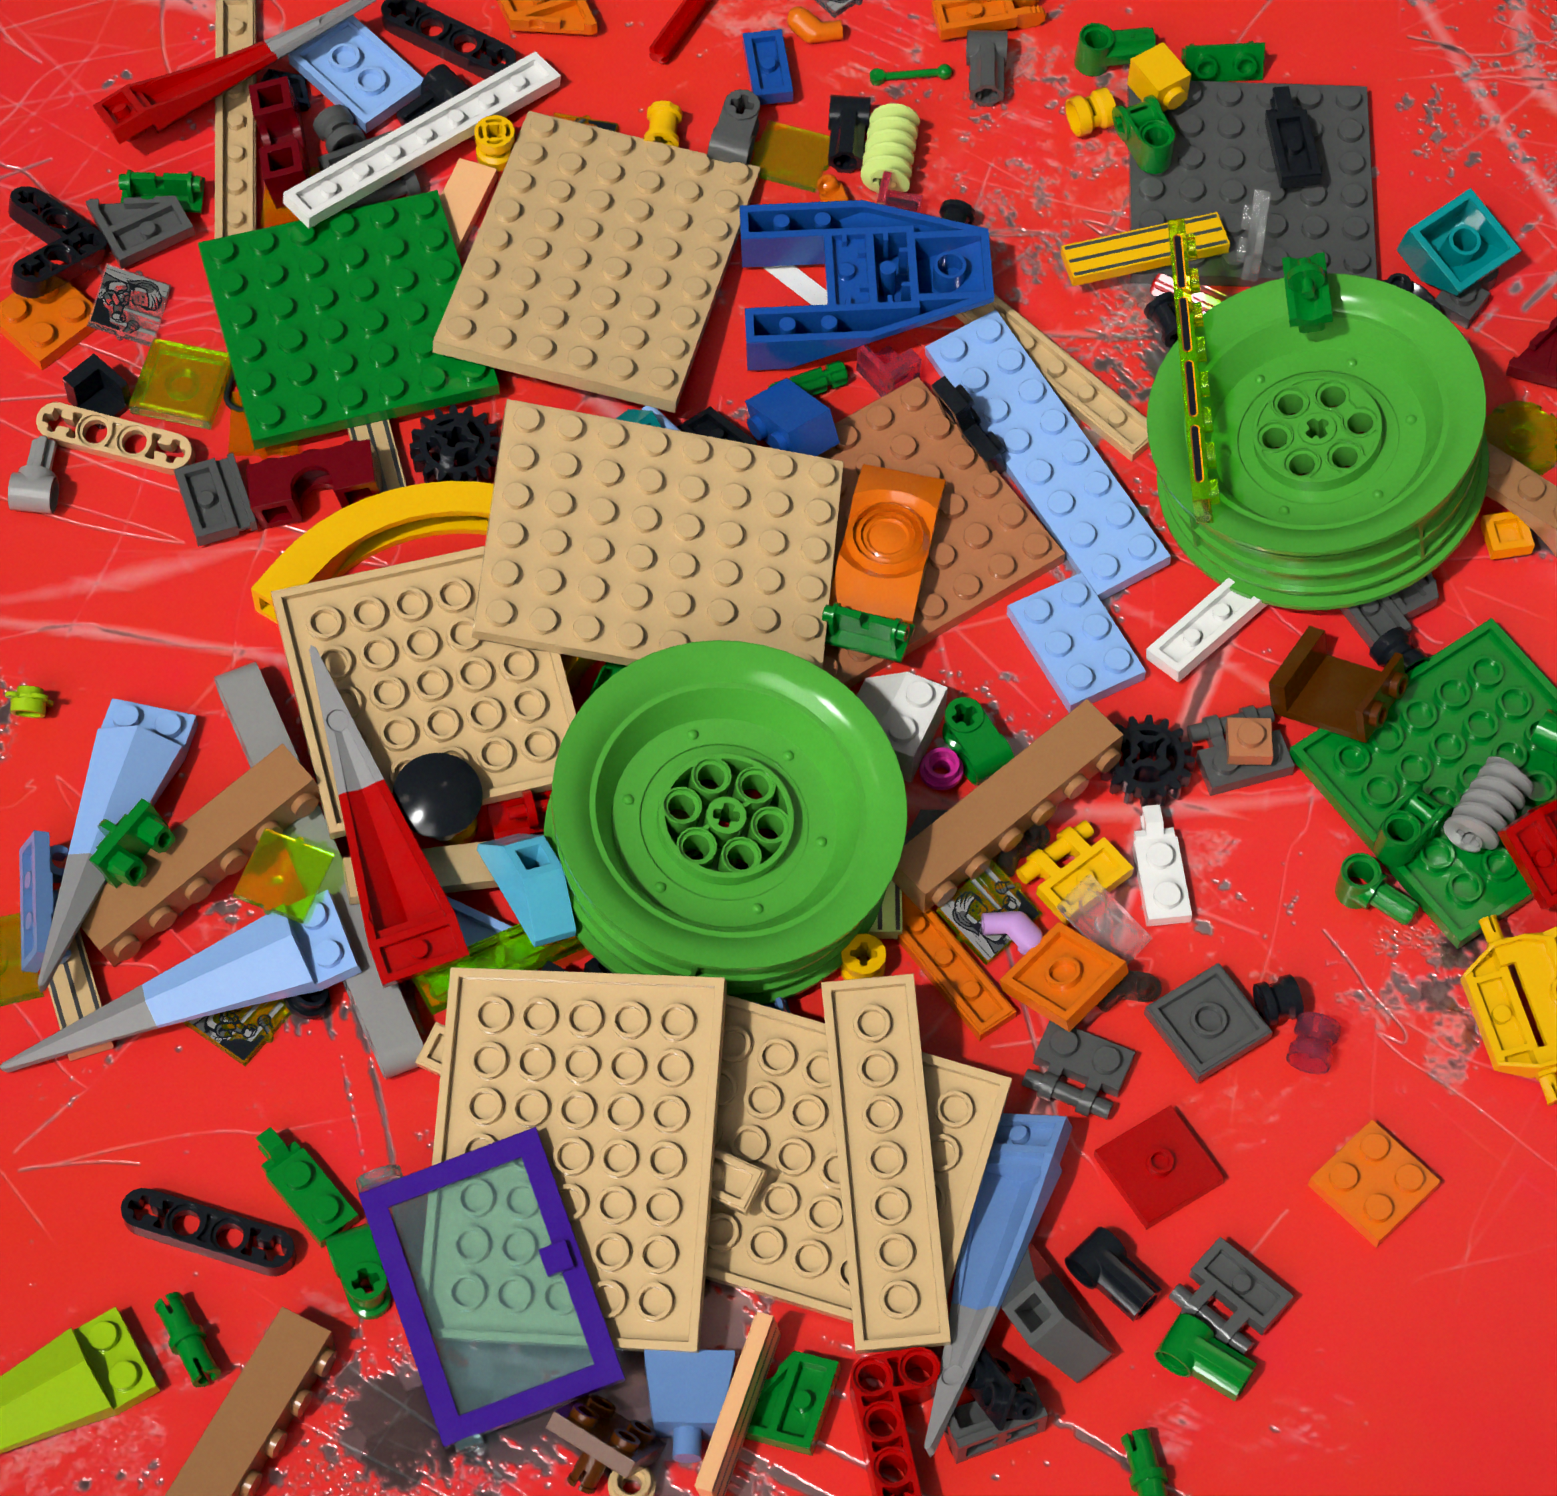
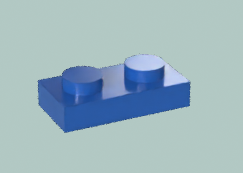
(768, 66)

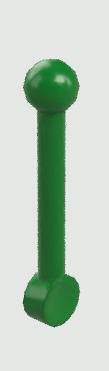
(878, 76)

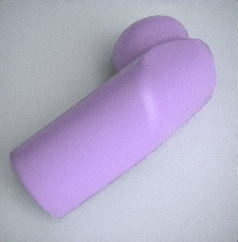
(1015, 925)

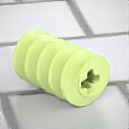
(890, 146)

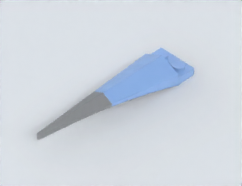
(130, 760)
(249, 967)

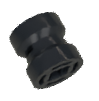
(1397, 641)

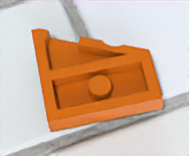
(549, 16)

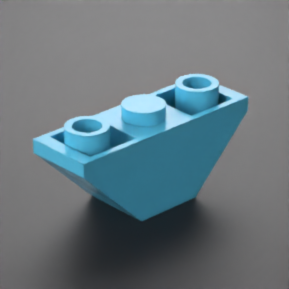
(532, 885)

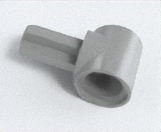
(35, 485)

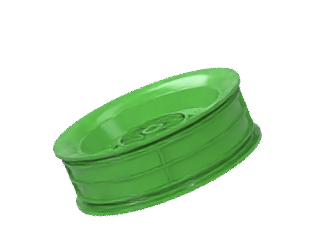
(1338, 531)
(746, 723)

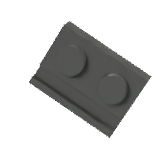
(215, 499)

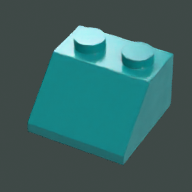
(1457, 245)

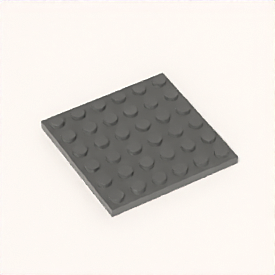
(1227, 154)

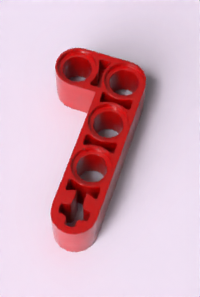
(886, 1406)

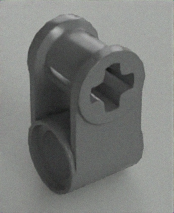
(736, 129)

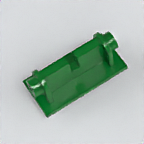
(1224, 61)
(186, 187)
(867, 632)

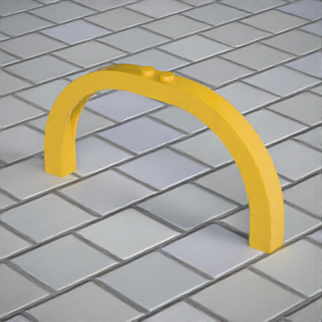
(376, 525)

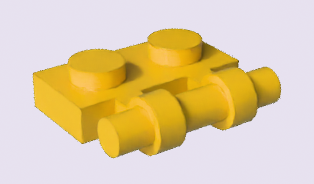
(1099, 860)

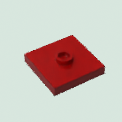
(1158, 1167)

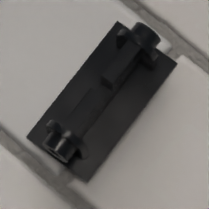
(999, 1391)

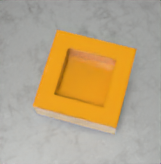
(1506, 535)

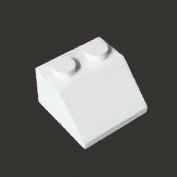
(908, 712)

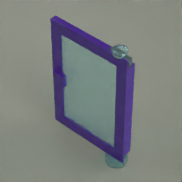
(489, 1287)

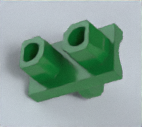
(1307, 292)
(128, 842)

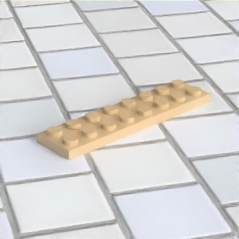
(885, 1164)

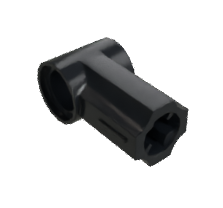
(848, 125)
(1104, 1264)

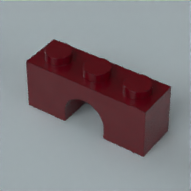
(283, 137)
(281, 484)

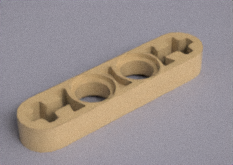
(117, 434)

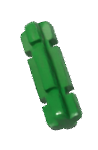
(816, 380)

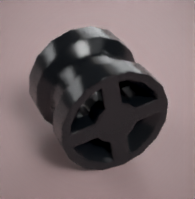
(1278, 1000)

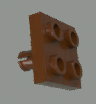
(604, 1440)

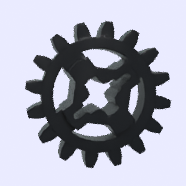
(454, 446)
(1146, 762)

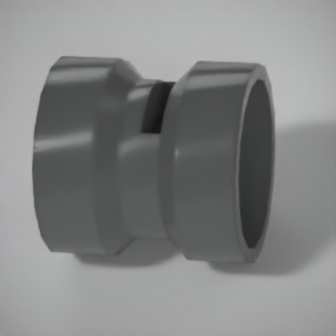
(337, 128)

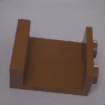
(1333, 690)

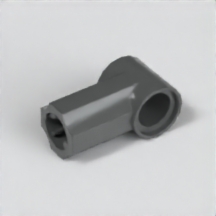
(987, 58)

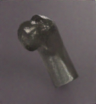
(1034, 838)
(1133, 987)

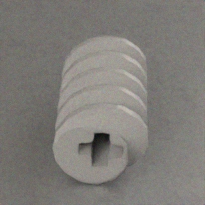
(1488, 805)

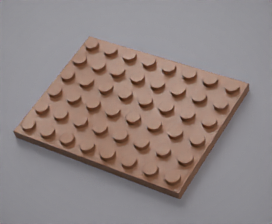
(983, 534)

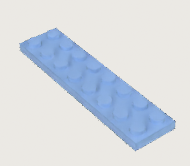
(1050, 457)

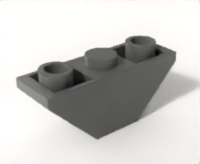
(1053, 1319)

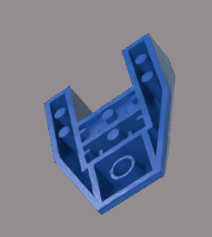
(881, 271)

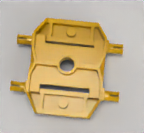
(1499, 1007)

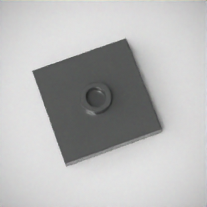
(1207, 1022)

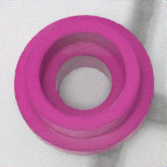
(941, 758)

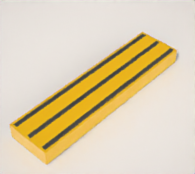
(1139, 250)

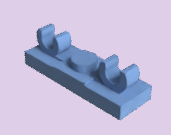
(38, 897)

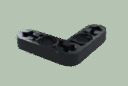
(77, 244)

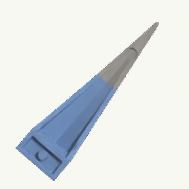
(1004, 1219)

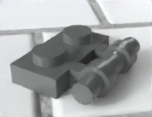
(1213, 760)
(1083, 1059)
(1237, 1285)

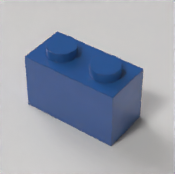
(791, 420)

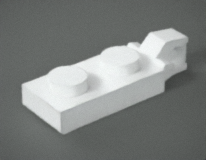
(1160, 871)

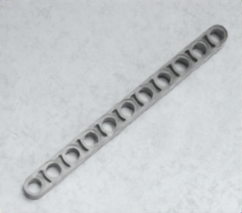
(379, 1009)

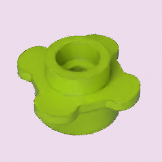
(28, 702)

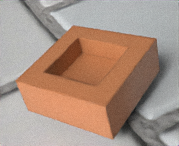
(1249, 741)

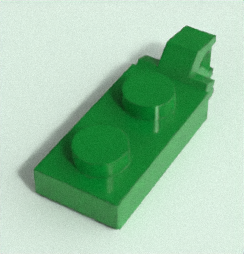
(305, 1188)

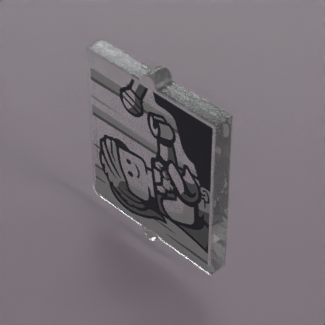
(129, 305)

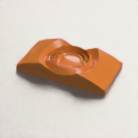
(887, 542)

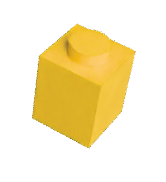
(1161, 75)

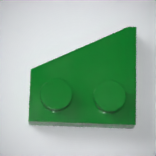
(795, 1403)

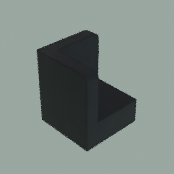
(97, 388)

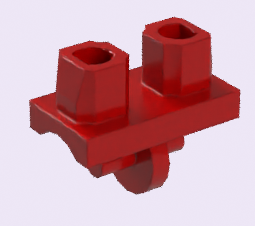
(519, 814)

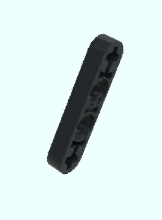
(445, 43)
(211, 1225)

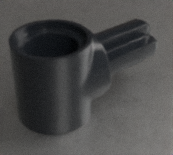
(436, 88)

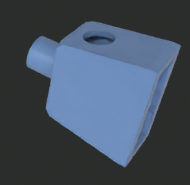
(687, 1396)

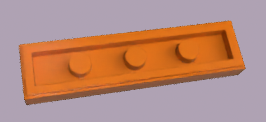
(953, 971)

